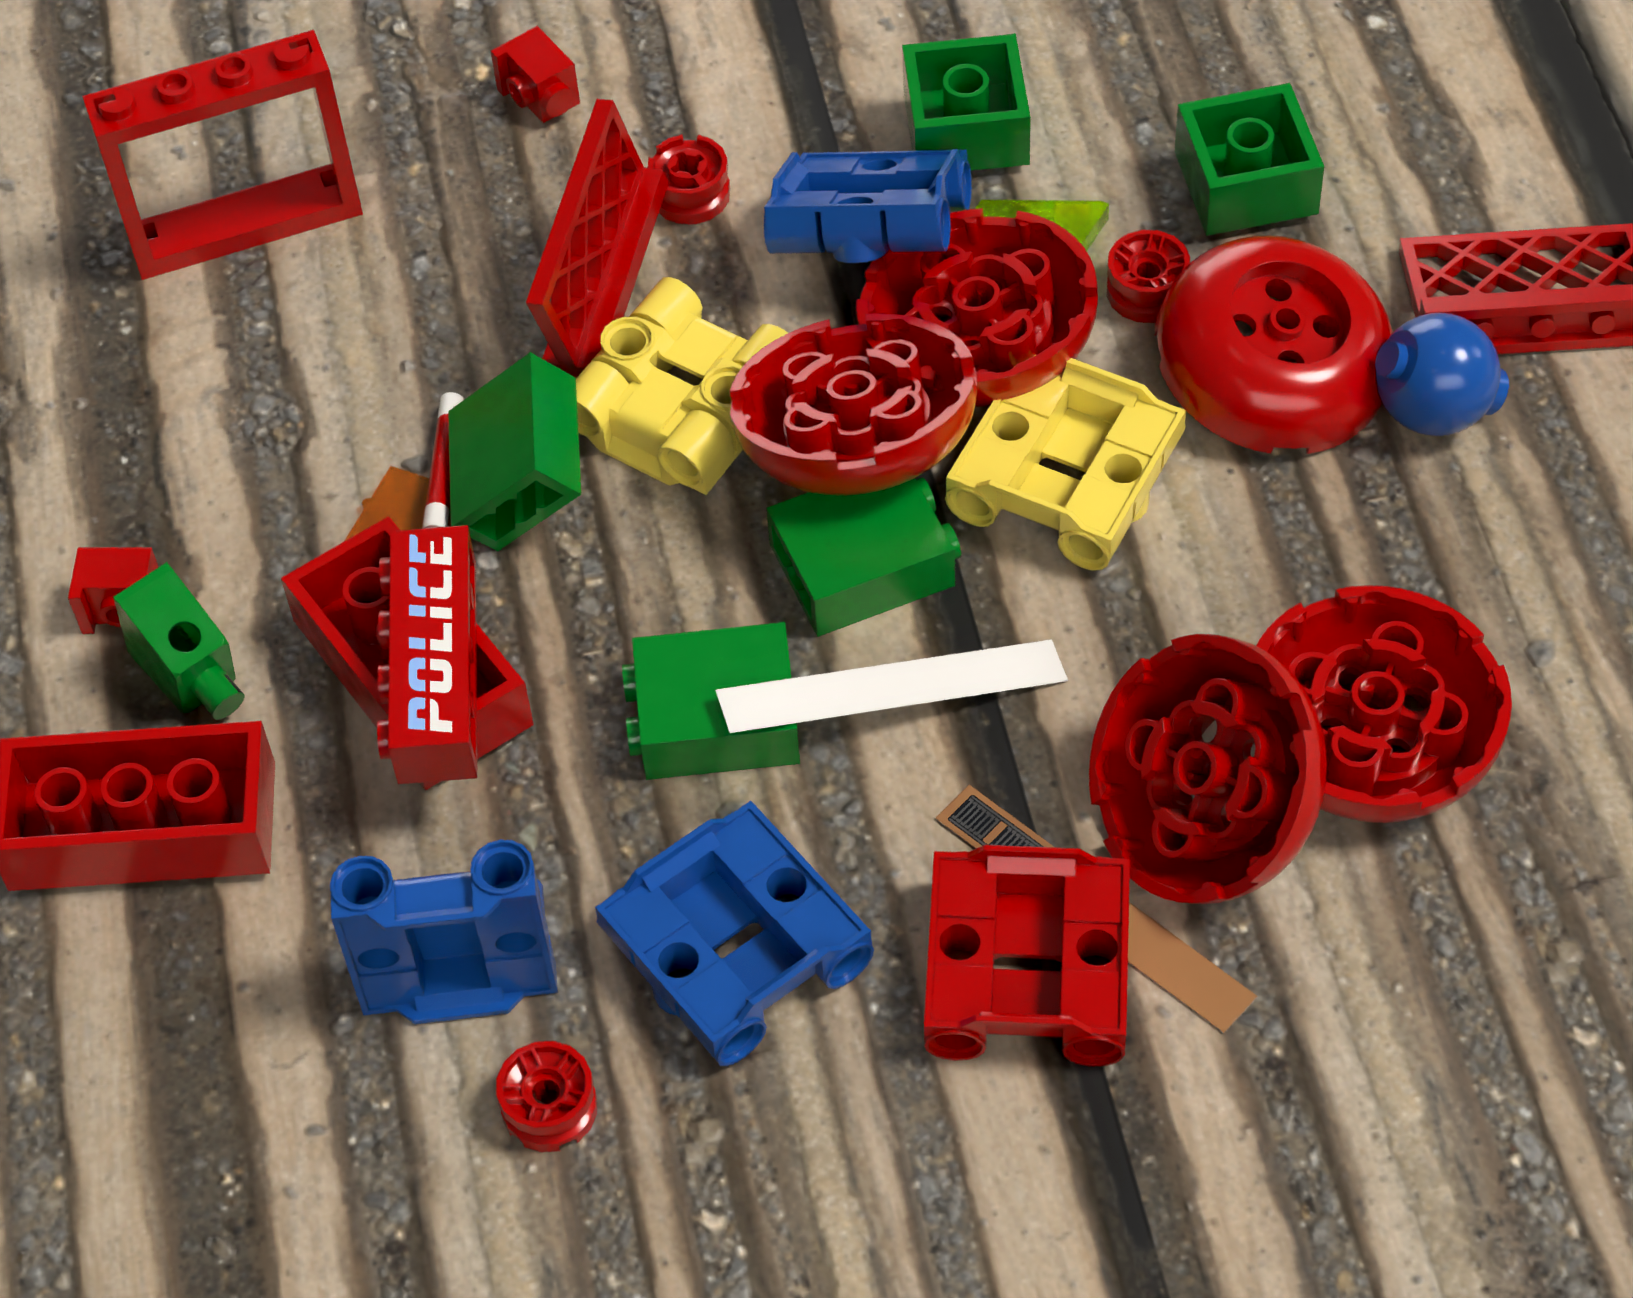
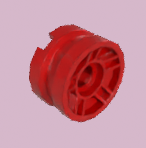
(696, 179)
(1142, 271)
(526, 1081)

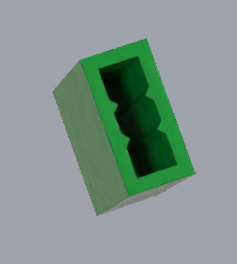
(514, 452)
(862, 552)
(679, 713)

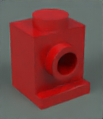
(536, 74)
(100, 576)

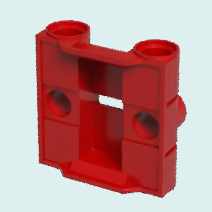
(1037, 908)

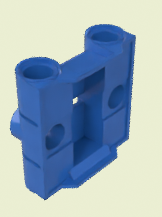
(866, 202)
(708, 892)
(445, 940)

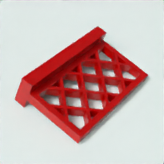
(595, 242)
(1529, 314)

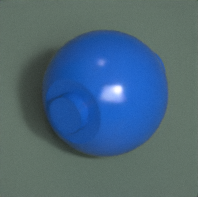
(1440, 374)

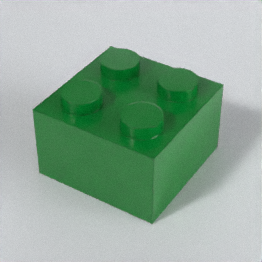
(968, 99)
(1248, 159)

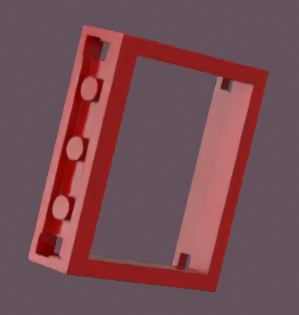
(241, 217)

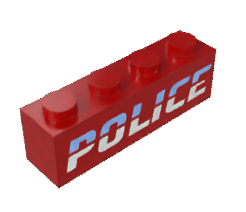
(431, 655)

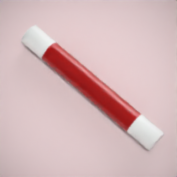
(438, 492)

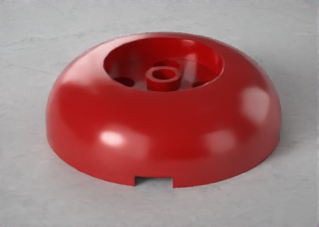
(1009, 292)
(1249, 384)
(853, 417)
(1391, 648)
(1153, 758)

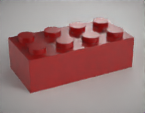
(337, 610)
(136, 805)

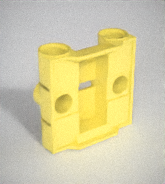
(652, 417)
(1085, 422)

